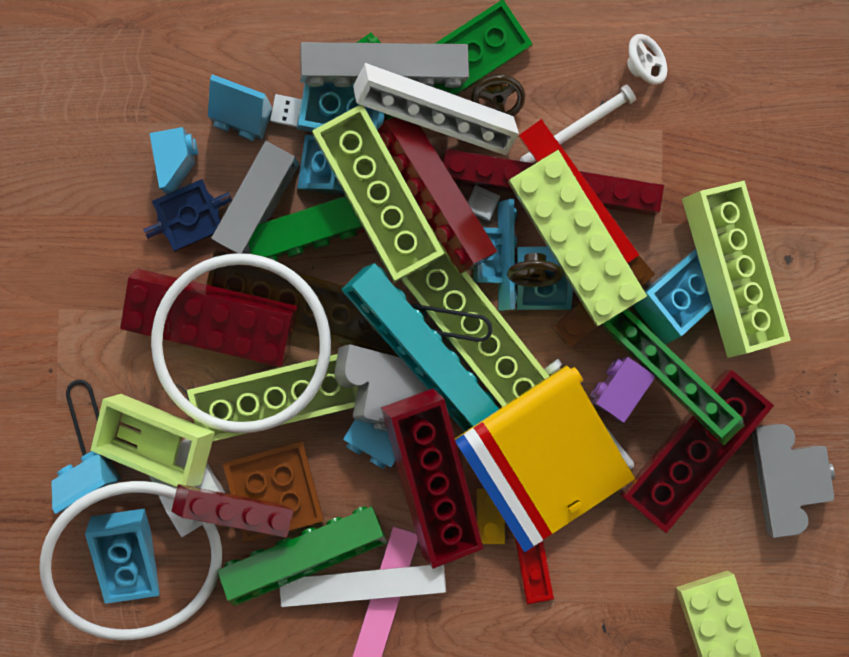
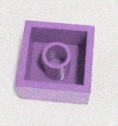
(621, 389)

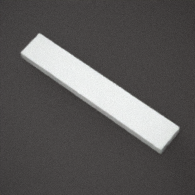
(364, 585)

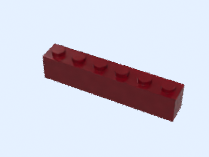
(437, 194)

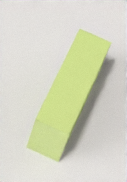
(156, 443)

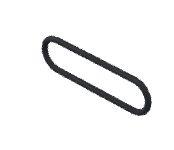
(460, 314)
(73, 412)

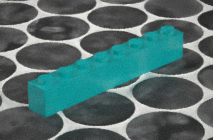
(419, 346)

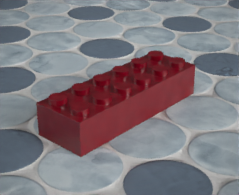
(211, 318)
(693, 456)
(432, 477)

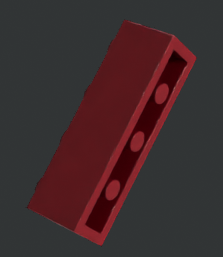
(231, 510)

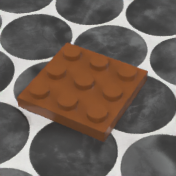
(280, 478)

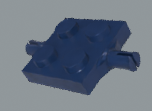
(187, 215)

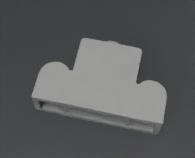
(379, 380)
(789, 478)

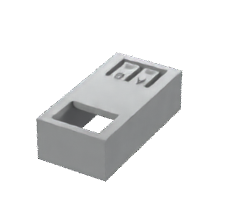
(256, 198)

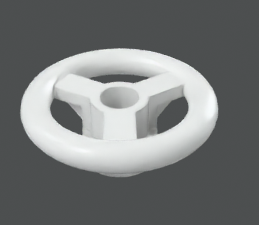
(641, 60)

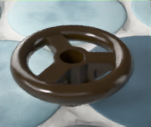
(498, 91)
(534, 268)

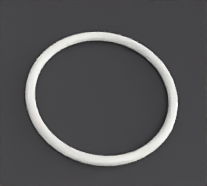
(299, 284)
(123, 634)

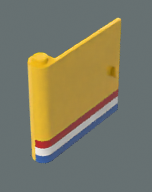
(545, 457)

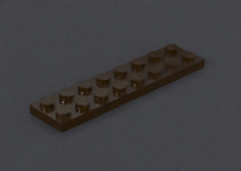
(344, 319)

